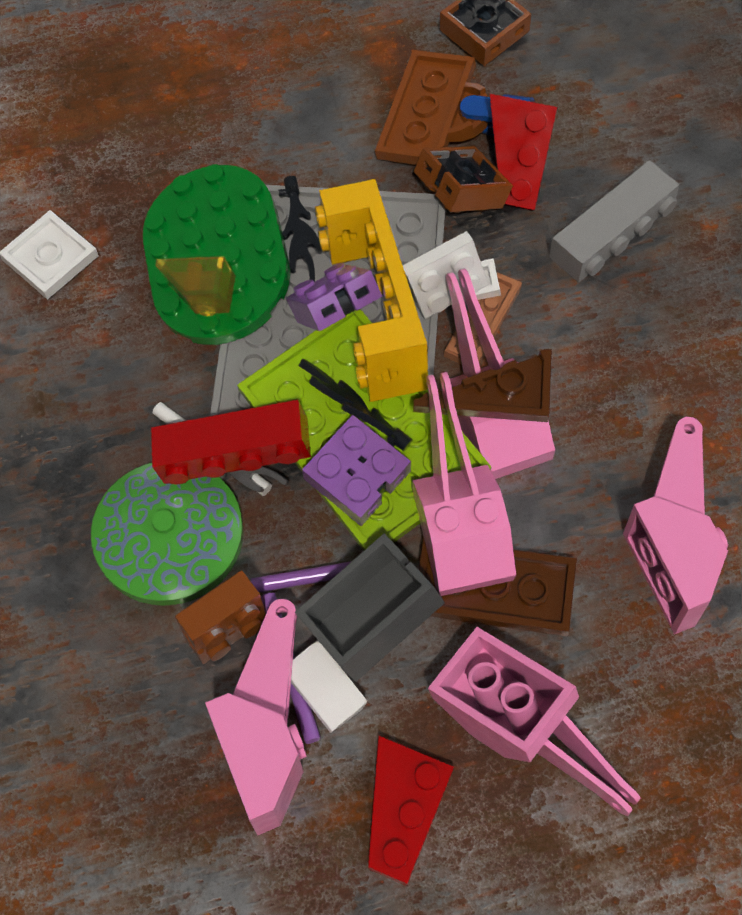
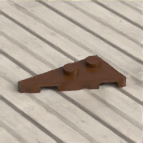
(509, 392)

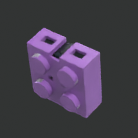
(333, 296)
(356, 470)

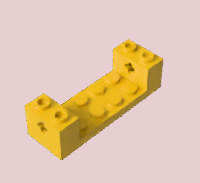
(391, 350)

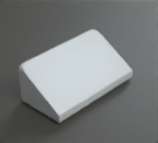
(326, 687)

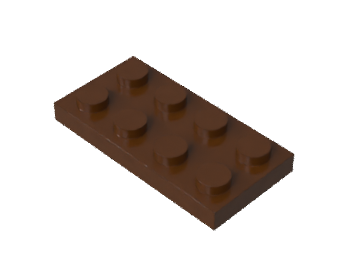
(533, 601)

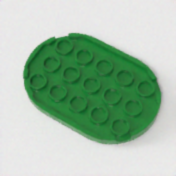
(218, 215)

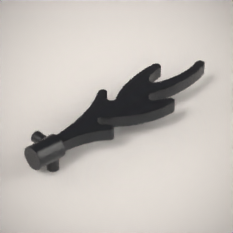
(302, 233)
(354, 404)

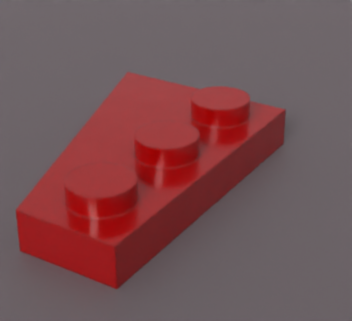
(522, 145)
(404, 807)

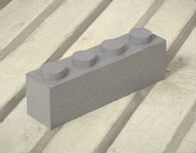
(614, 221)

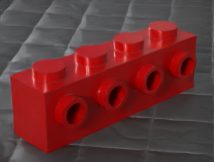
(230, 442)

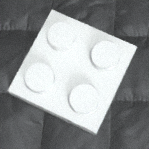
(48, 254)
(428, 273)

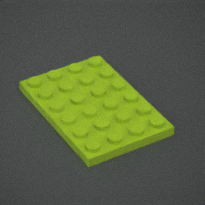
(334, 355)

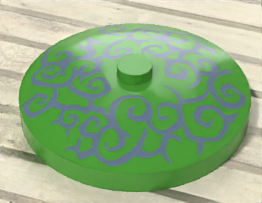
(166, 539)

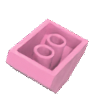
(502, 442)
(461, 511)
(674, 537)
(517, 707)
(254, 723)

